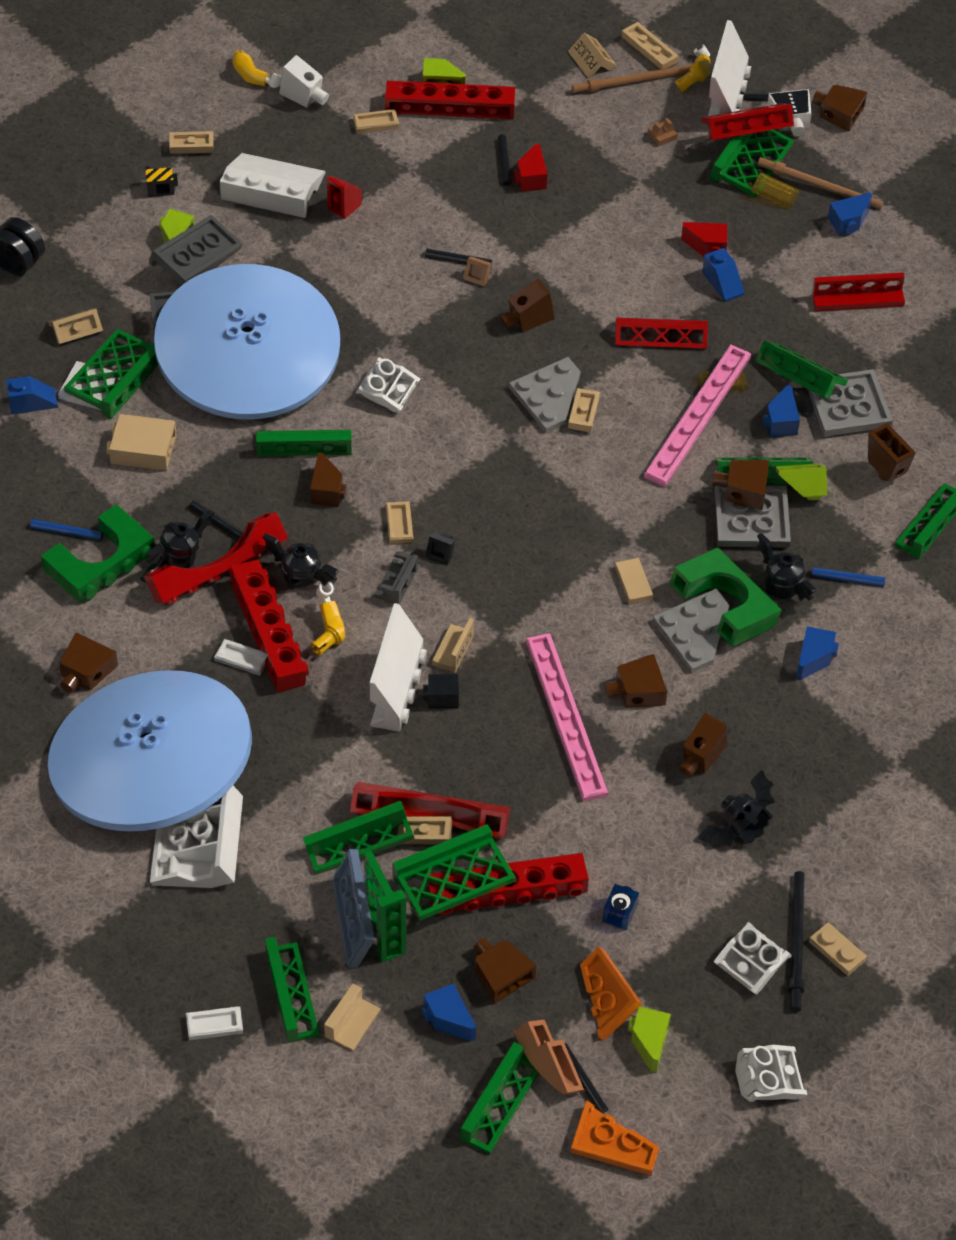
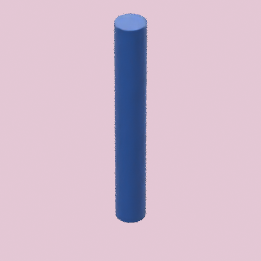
(66, 530)
(848, 577)

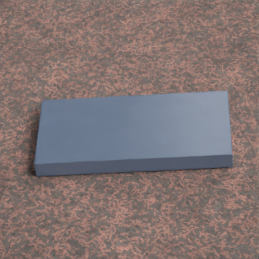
(353, 908)

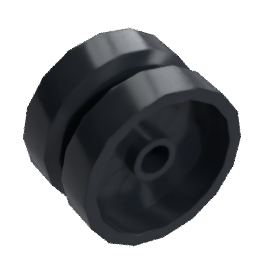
(19, 246)

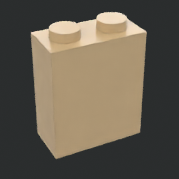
(142, 442)

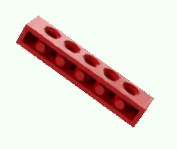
(450, 99)
(268, 625)
(542, 870)

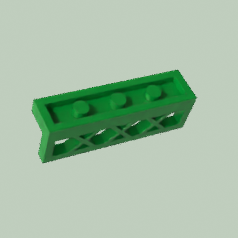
(799, 368)
(303, 442)
(773, 477)
(935, 524)
(358, 829)
(282, 990)
(491, 1094)

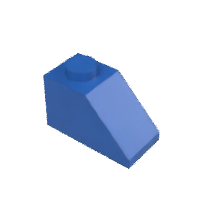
(849, 213)
(723, 274)
(30, 395)
(782, 414)
(816, 651)
(448, 1013)

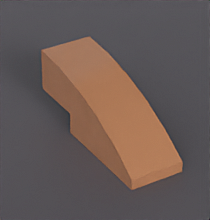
(548, 1056)

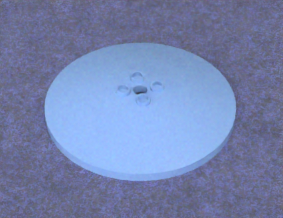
(243, 372)
(154, 781)

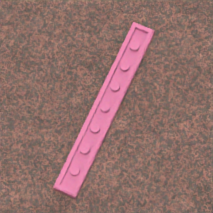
(697, 415)
(566, 717)

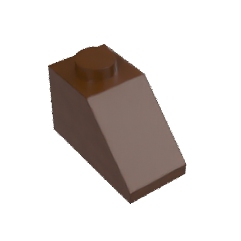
(327, 483)

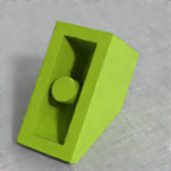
(442, 71)
(175, 223)
(807, 479)
(649, 1034)

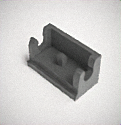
(397, 578)

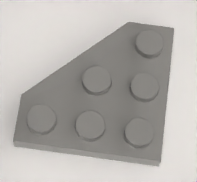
(548, 393)
(693, 628)

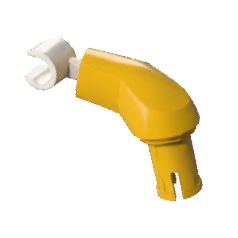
(246, 69)
(698, 71)
(332, 622)

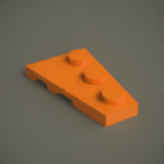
(609, 991)
(611, 1143)

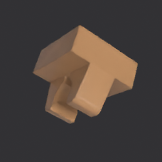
(663, 132)
(477, 271)

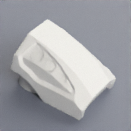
(388, 384)
(746, 959)
(769, 1073)

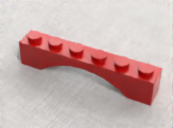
(172, 581)
(464, 813)

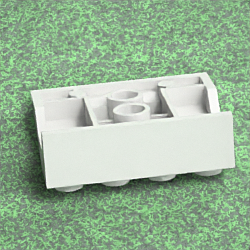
(729, 73)
(270, 184)
(396, 672)
(200, 848)

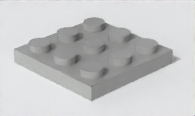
(852, 407)
(740, 524)

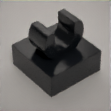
(440, 547)

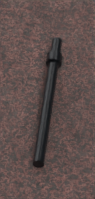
(796, 983)

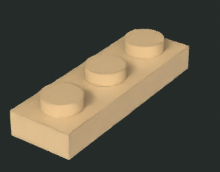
(650, 46)

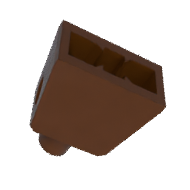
(841, 105)
(529, 307)
(889, 453)
(744, 482)
(85, 663)
(639, 683)
(704, 745)
(502, 968)

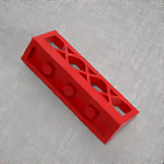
(749, 121)
(857, 295)
(661, 324)

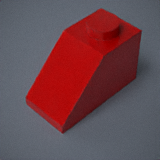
(531, 170)
(342, 197)
(704, 236)

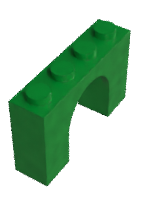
(718, 572)
(85, 579)

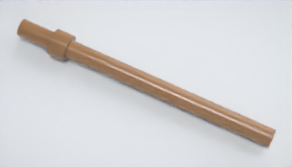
(594, 84)
(780, 169)

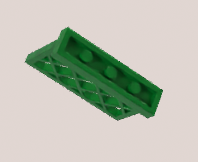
(734, 150)
(129, 381)
(448, 853)
(386, 910)

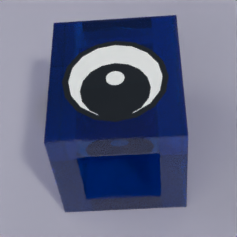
(620, 906)

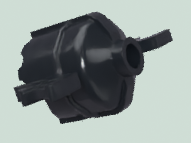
(179, 543)
(300, 563)
(784, 573)
(743, 815)

